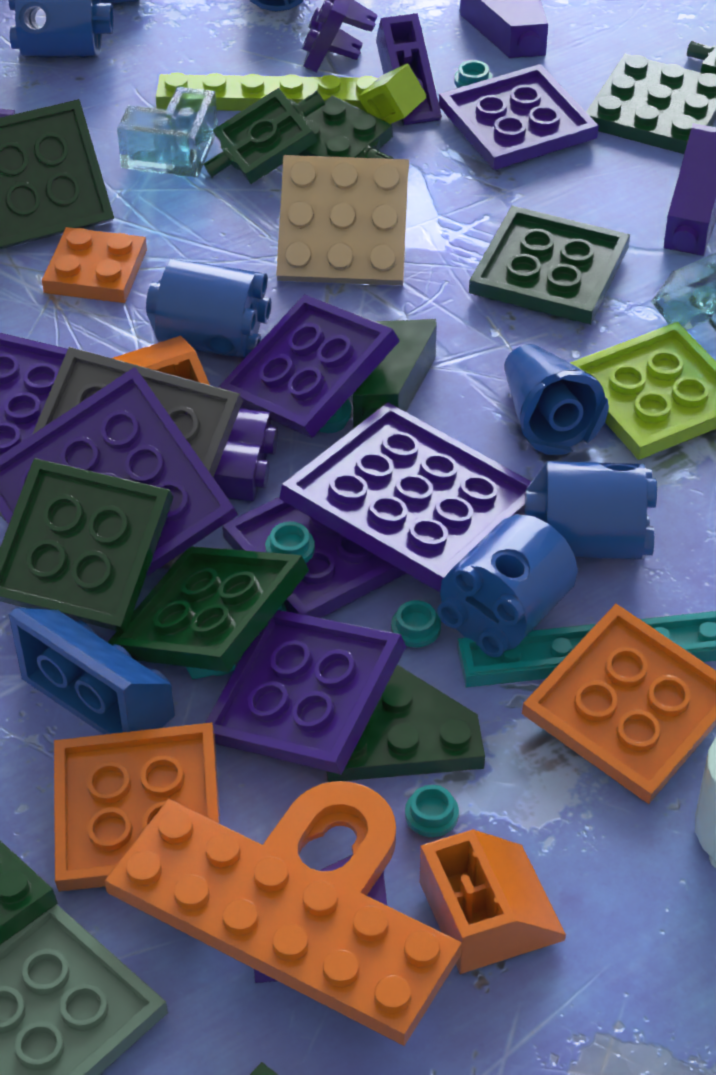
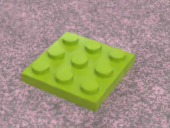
(656, 389)

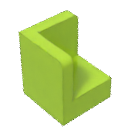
(393, 95)

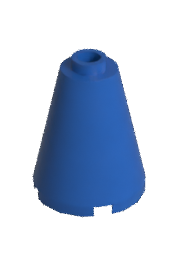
(554, 400)

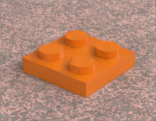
(94, 265)

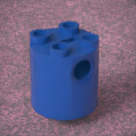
(70, 27)
(209, 307)
(596, 507)
(507, 583)

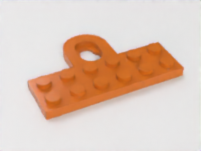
(289, 919)

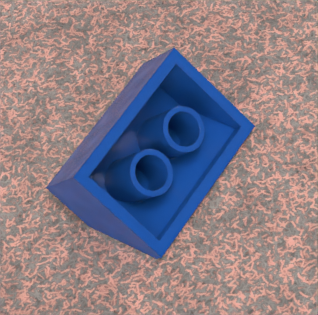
(88, 673)

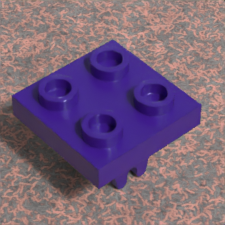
(326, 32)

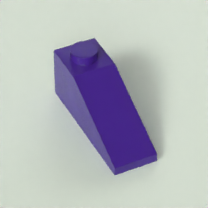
(400, 43)

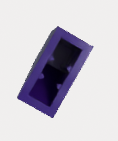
(513, 26)
(694, 197)

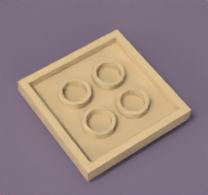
(343, 220)

